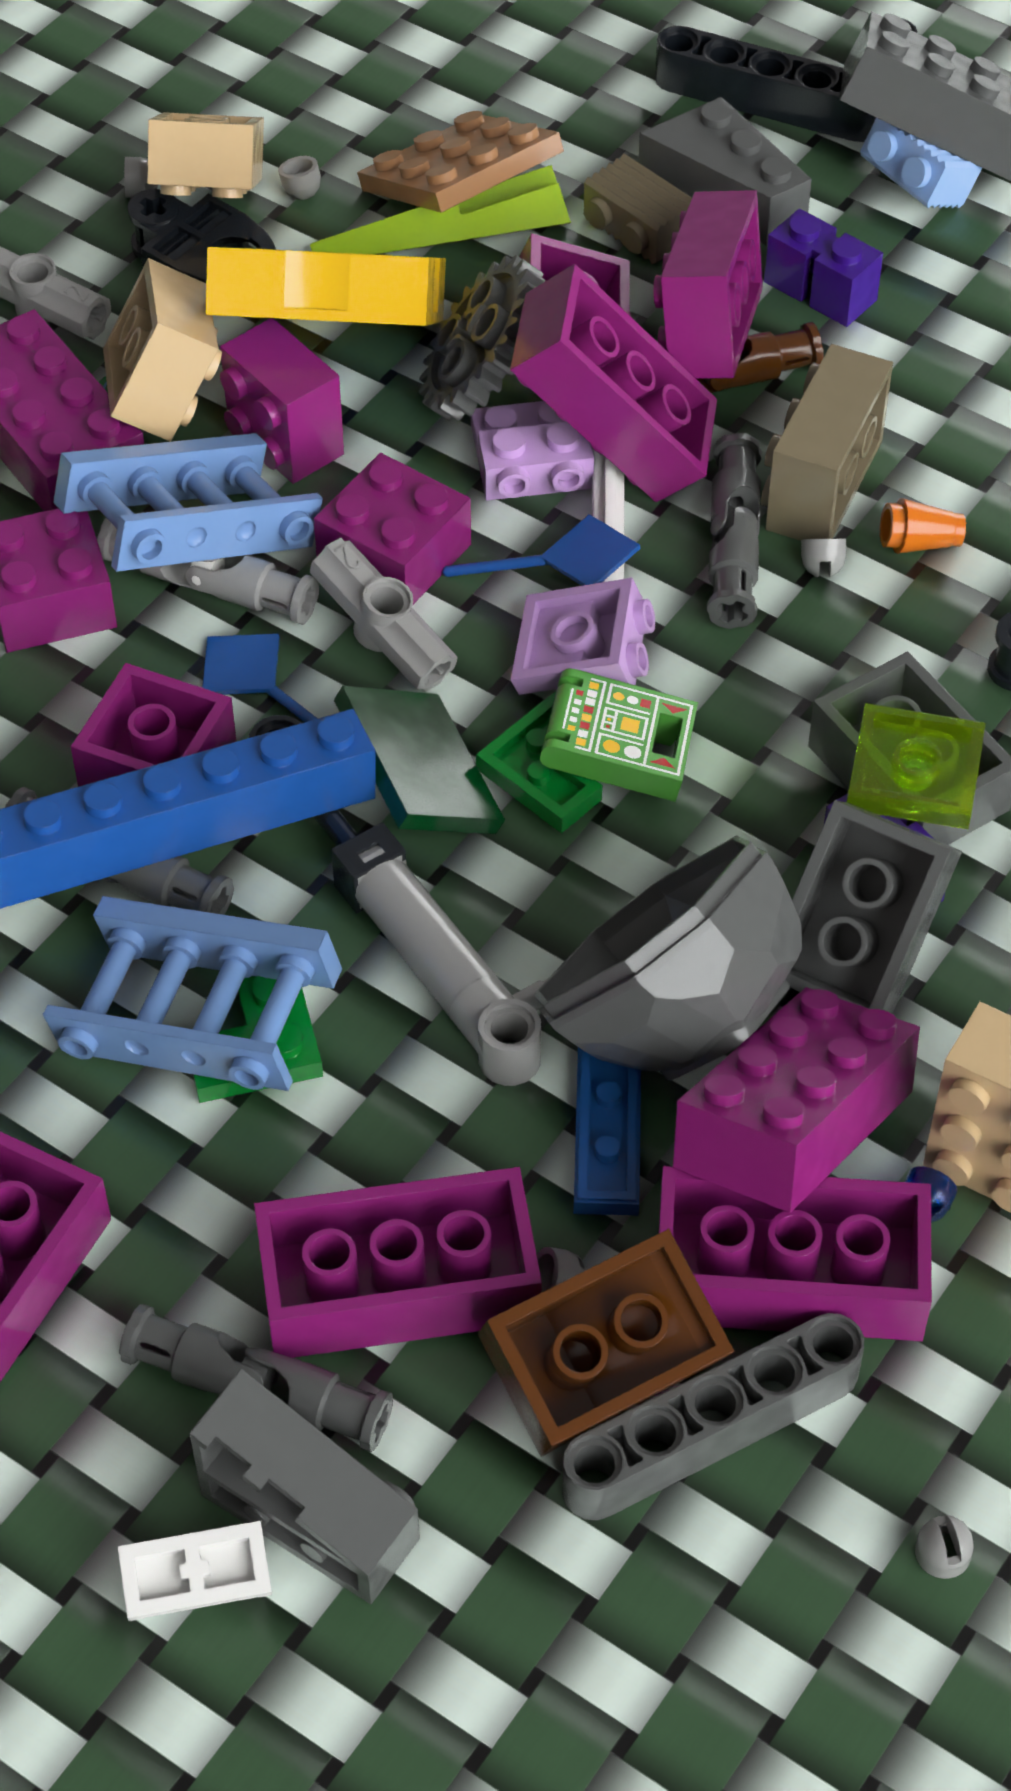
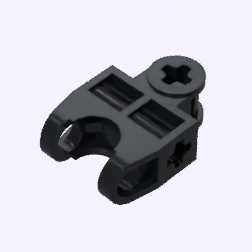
(181, 233)

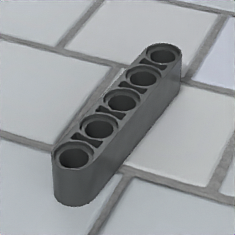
(700, 1442)

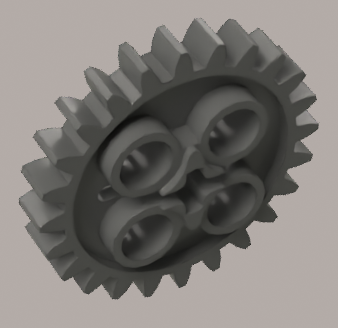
(477, 340)

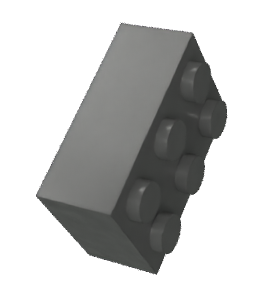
(906, 686)
(867, 906)

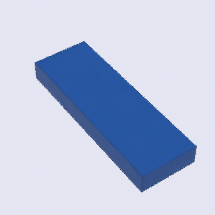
(607, 1138)

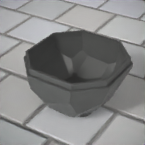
(681, 965)

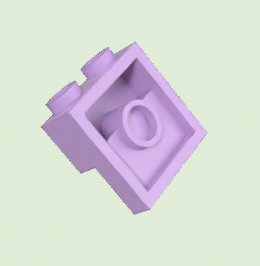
(529, 451)
(583, 629)

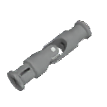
(236, 579)

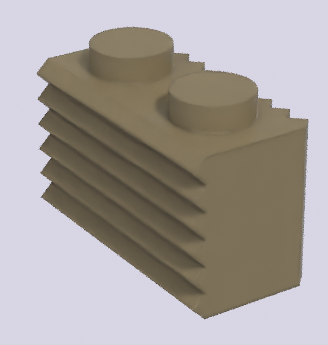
(635, 207)

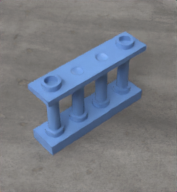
(184, 471)
(187, 941)

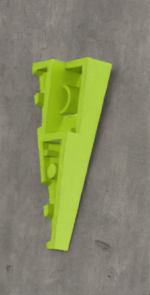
(509, 207)

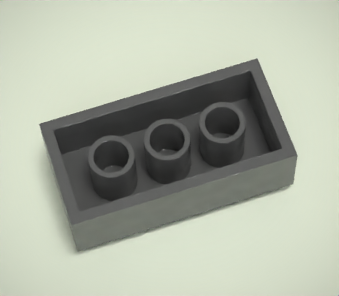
(931, 91)

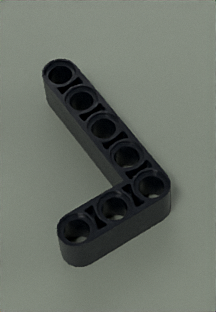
(758, 81)

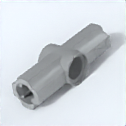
(33, 283)
(383, 614)

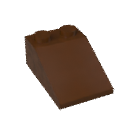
(604, 1341)

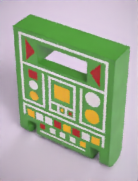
(609, 733)

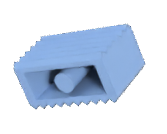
(920, 167)

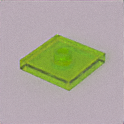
(916, 765)

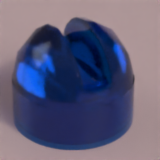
(942, 1189)

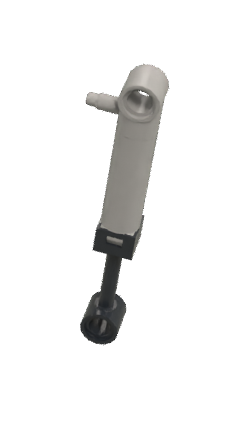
(375, 878)

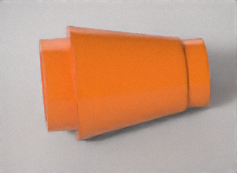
(920, 527)

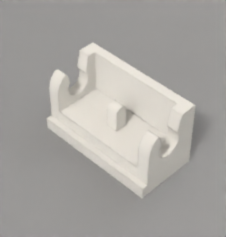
(194, 1570)

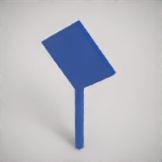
(584, 554)
(247, 666)

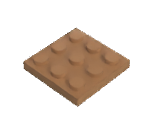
(459, 161)

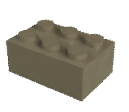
(826, 444)

